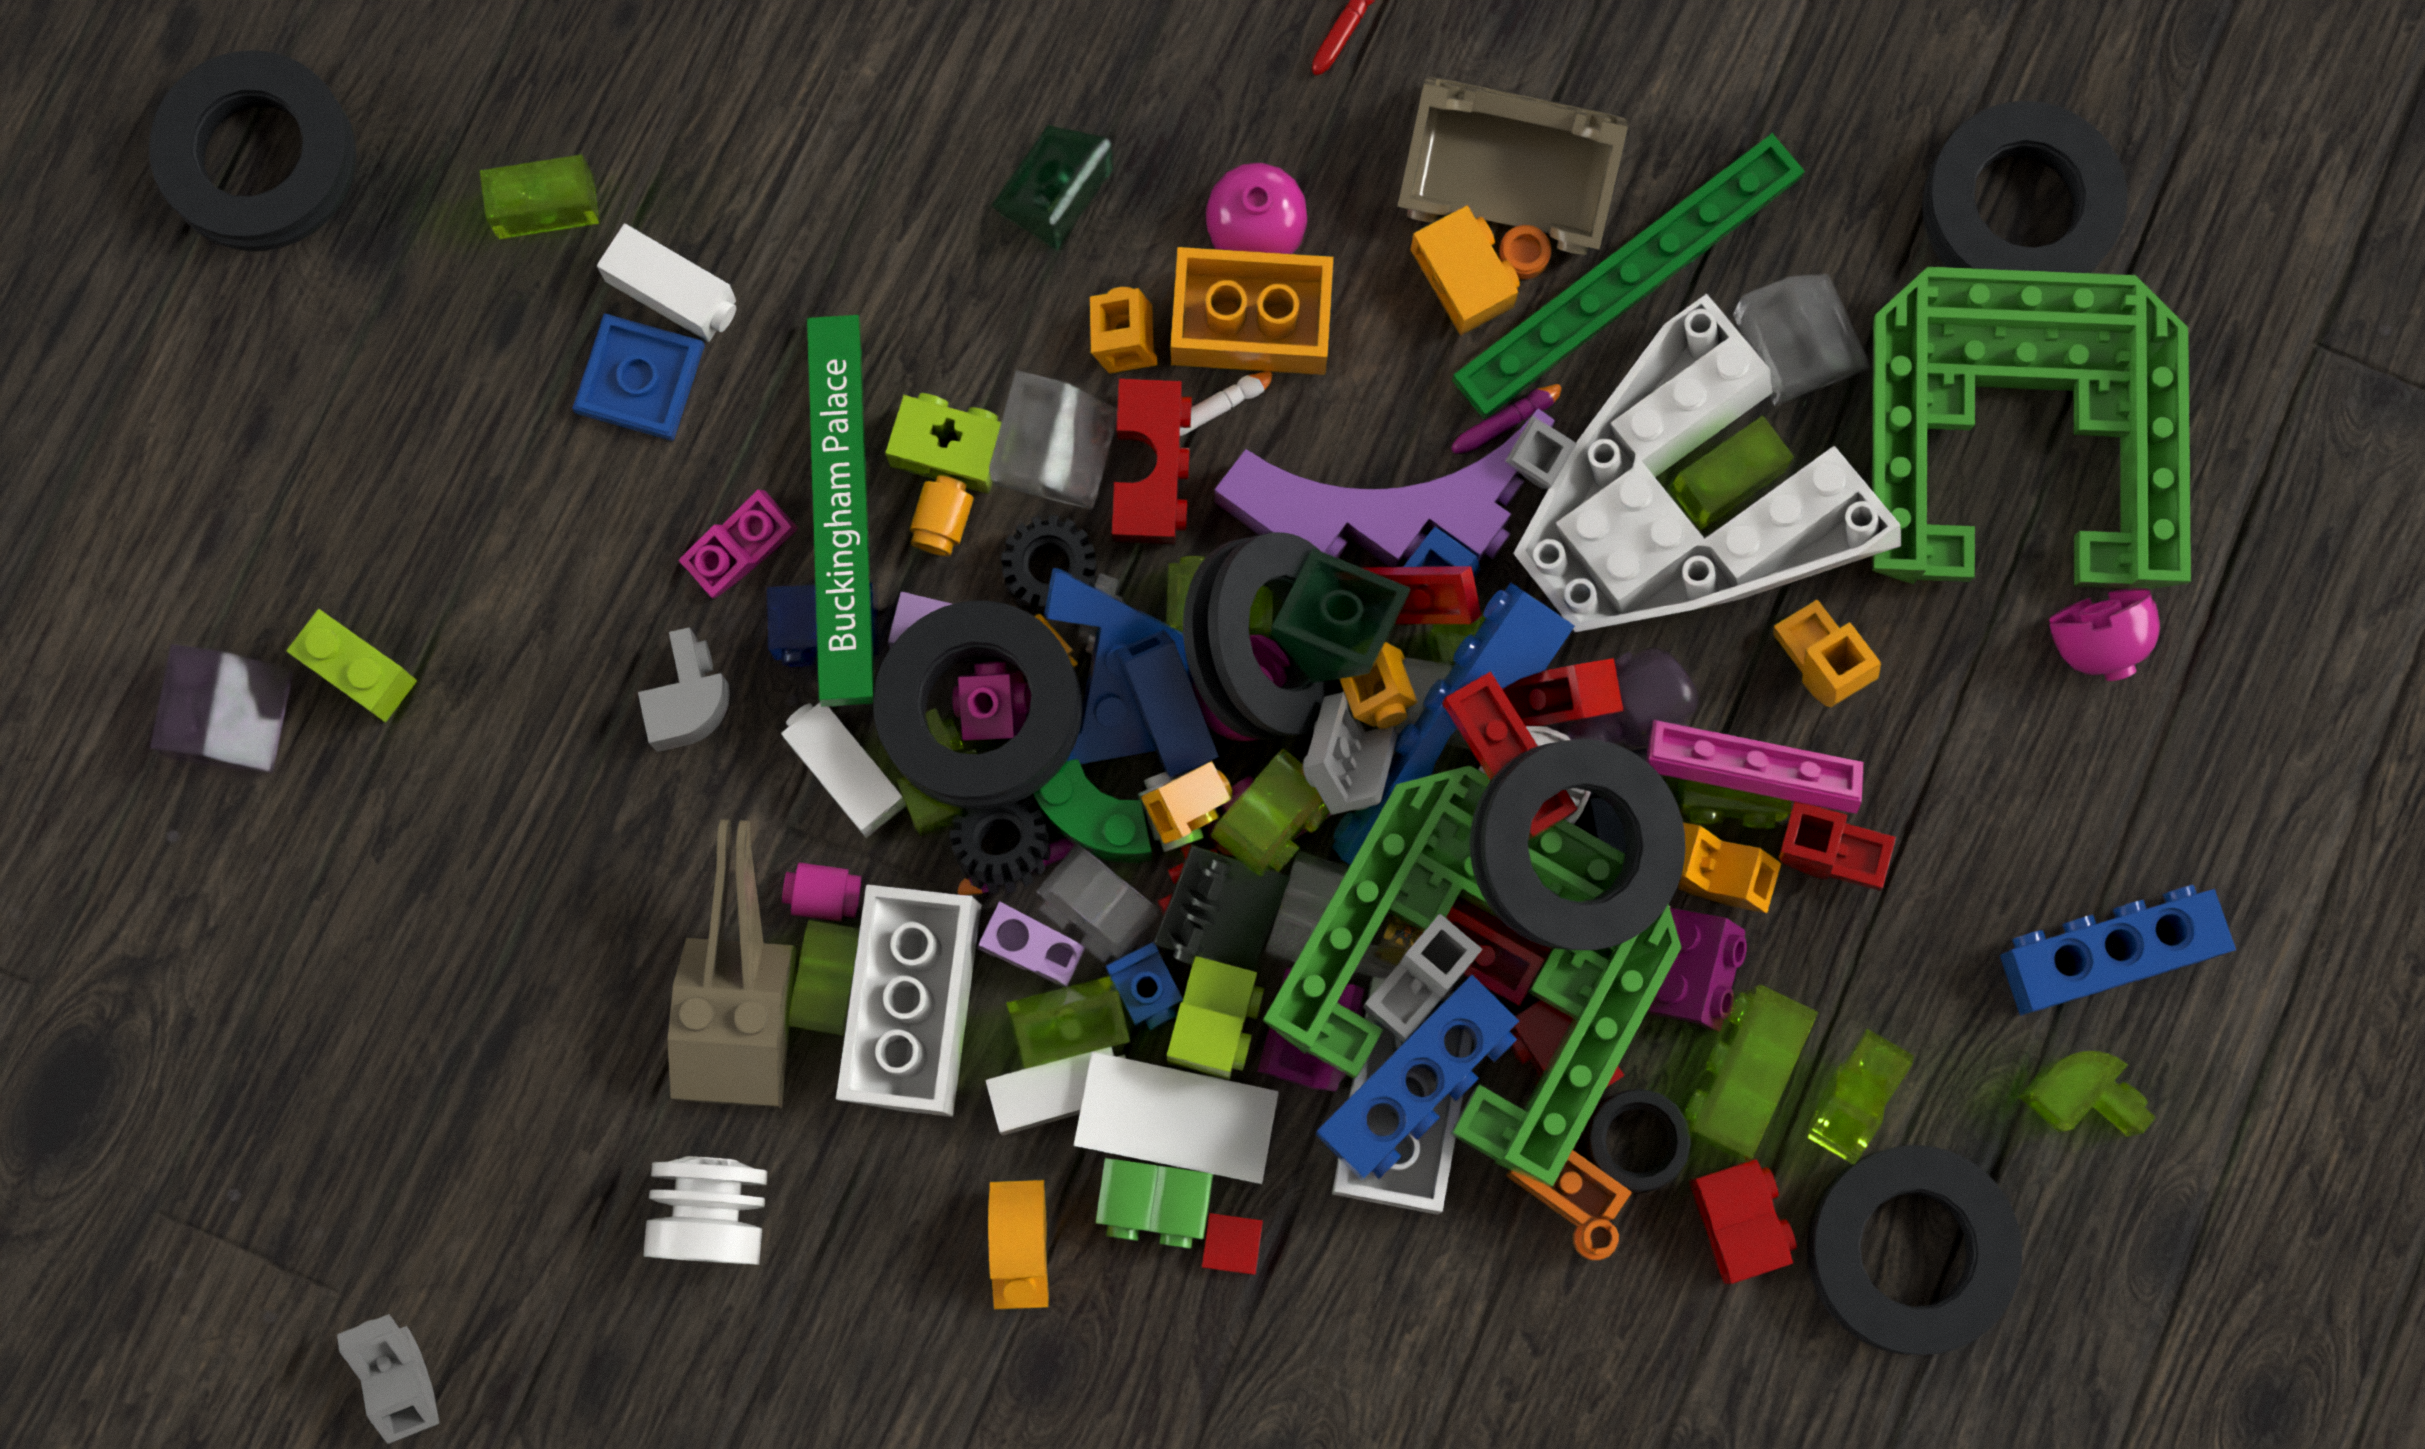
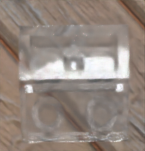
(1800, 334)
(1052, 441)

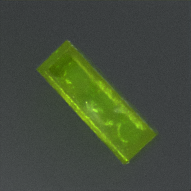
(1749, 1071)

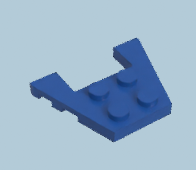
(1110, 715)

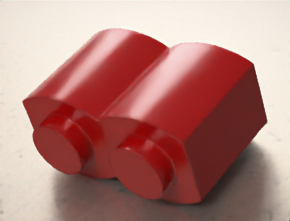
(1743, 1221)

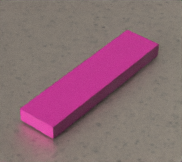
(1755, 766)

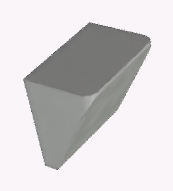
(1540, 453)

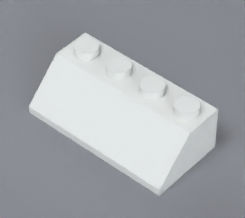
(909, 1000)

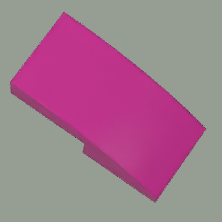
(738, 545)

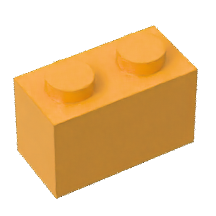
(1465, 269)

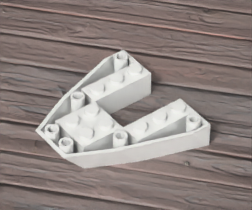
(1621, 549)

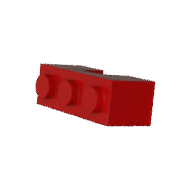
(1150, 508)

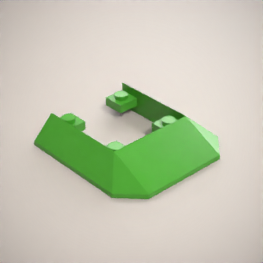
(2040, 332)
(1415, 870)

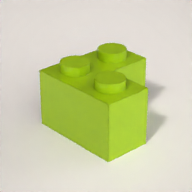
(1212, 1019)

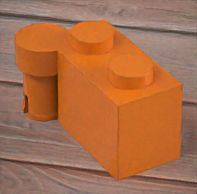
(1586, 1200)

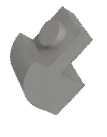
(689, 709)
(1422, 978)
(392, 1377)

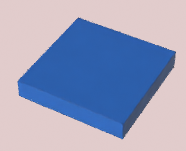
(638, 377)

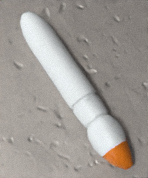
(1246, 388)

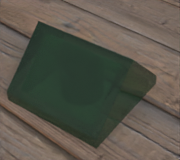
(1056, 182)
(1337, 617)

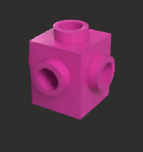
(991, 702)

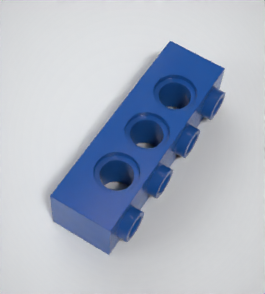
(2199, 936)
(1467, 1009)

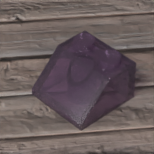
(220, 709)

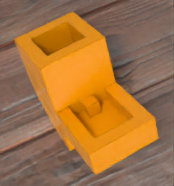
(1831, 658)
(1727, 871)
(1018, 1244)

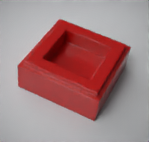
(1232, 1244)

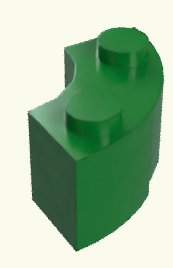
(1094, 820)

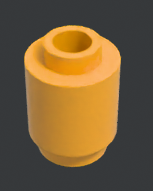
(941, 515)

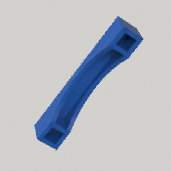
(1511, 643)

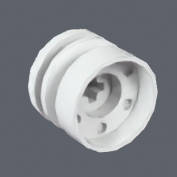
(705, 1212)

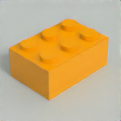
(1251, 310)

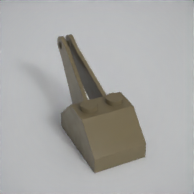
(731, 999)

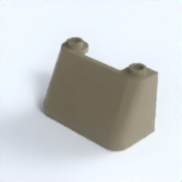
(1513, 161)

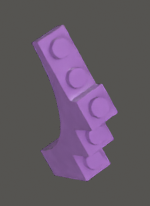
(1379, 520)

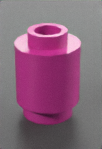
(822, 892)

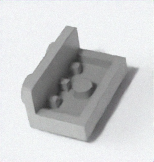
(1346, 760)

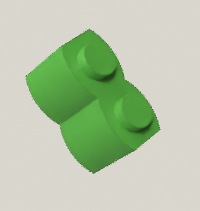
(1154, 1200)

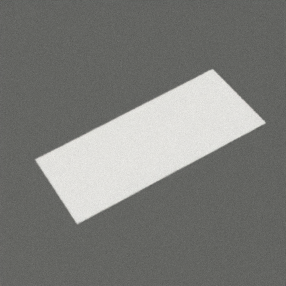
(1176, 1118)

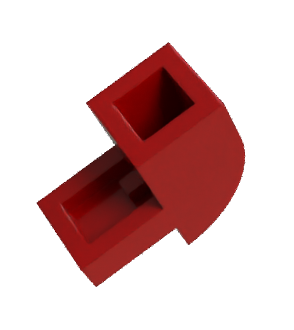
(1827, 846)

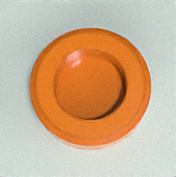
(1526, 250)

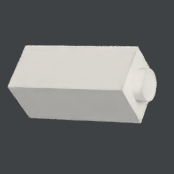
(668, 283)
(843, 767)
(1040, 1093)

